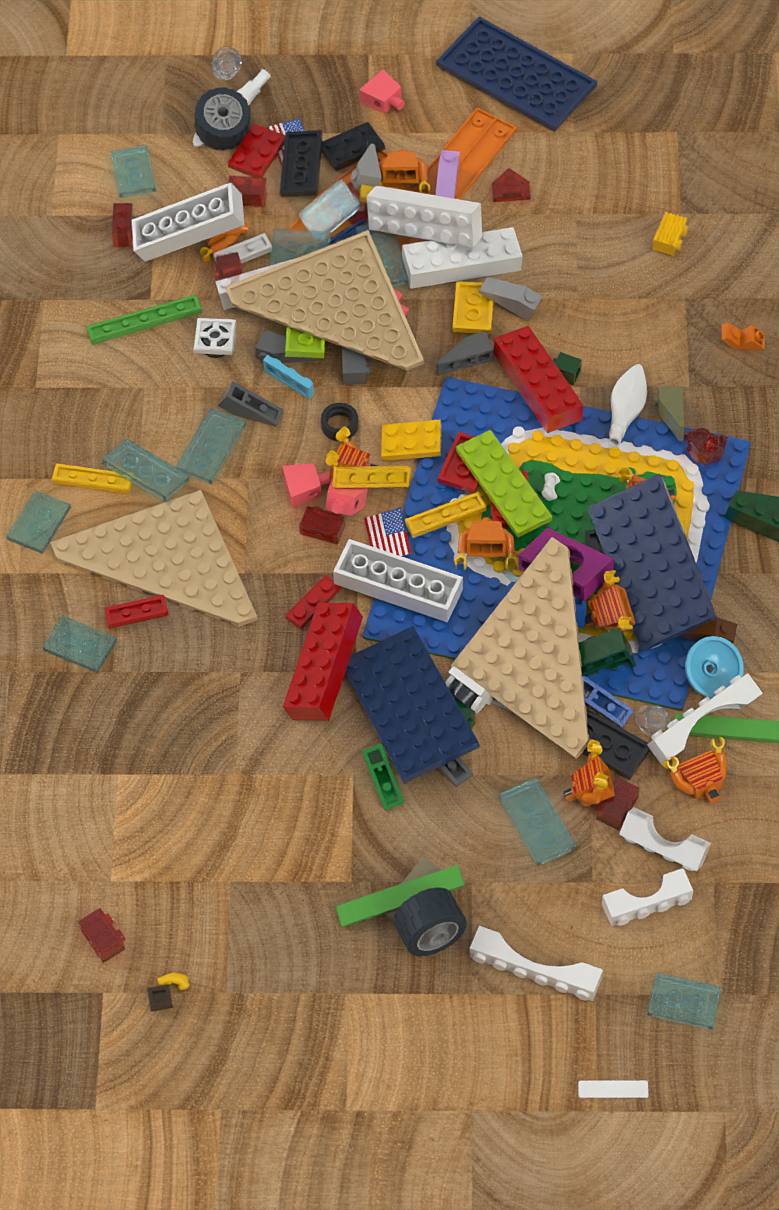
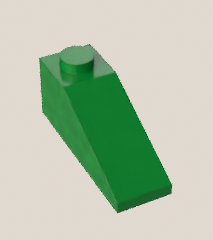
(383, 776)

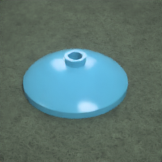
(722, 659)

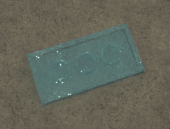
(390, 254)
(211, 445)
(145, 470)
(537, 821)

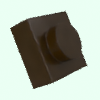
(160, 997)

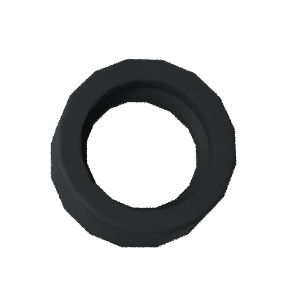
(338, 409)

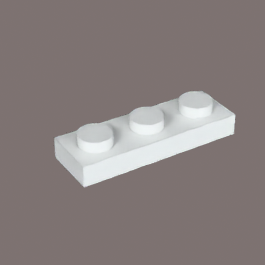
(248, 249)

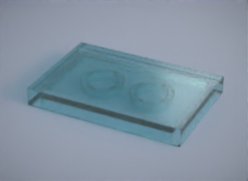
(133, 171)
(330, 208)
(297, 243)
(38, 522)
(79, 644)
(684, 1001)

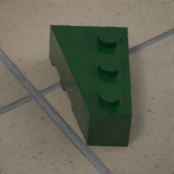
(755, 512)
(605, 652)

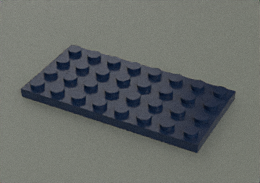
(516, 73)
(652, 562)
(409, 705)

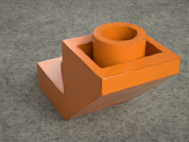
(745, 339)

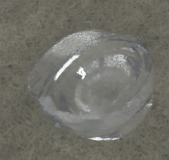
(226, 63)
(652, 719)

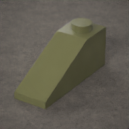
(671, 408)

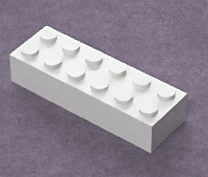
(424, 216)
(187, 222)
(440, 262)
(398, 580)

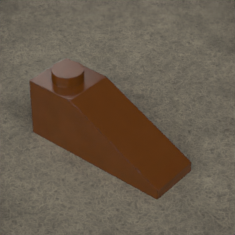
(716, 627)

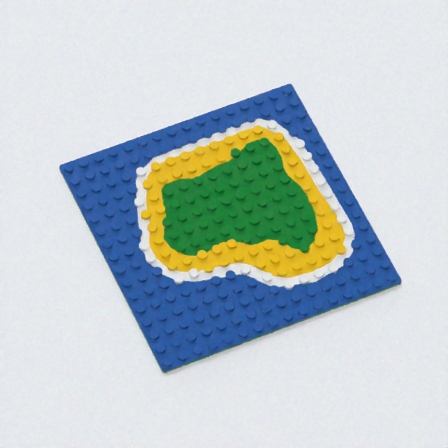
(587, 476)

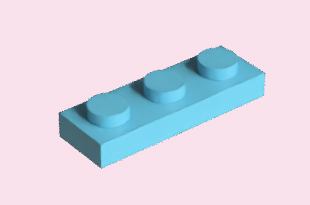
(288, 376)

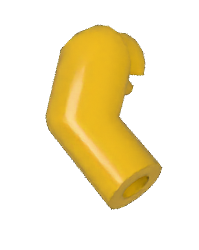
(174, 978)

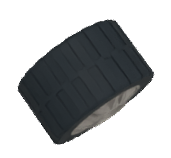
(222, 118)
(429, 921)

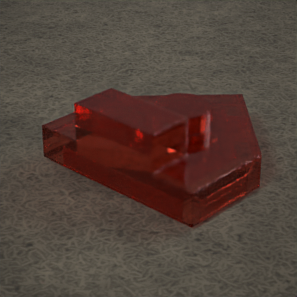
(510, 187)
(705, 446)

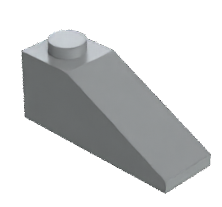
(367, 170)
(511, 296)

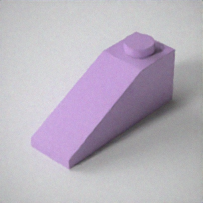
(448, 173)

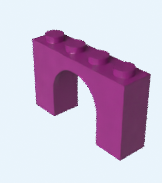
(587, 576)

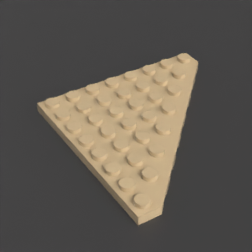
(337, 297)
(167, 553)
(532, 654)

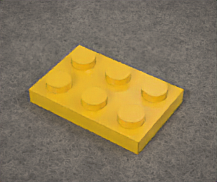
(471, 309)
(411, 440)

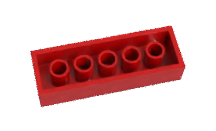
(538, 379)
(323, 661)

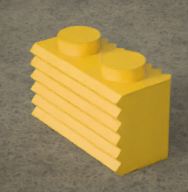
(670, 234)

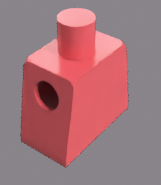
(382, 93)
(303, 483)
(345, 500)

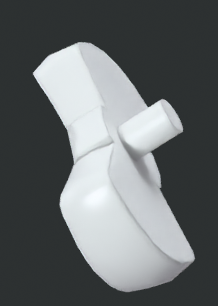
(548, 490)

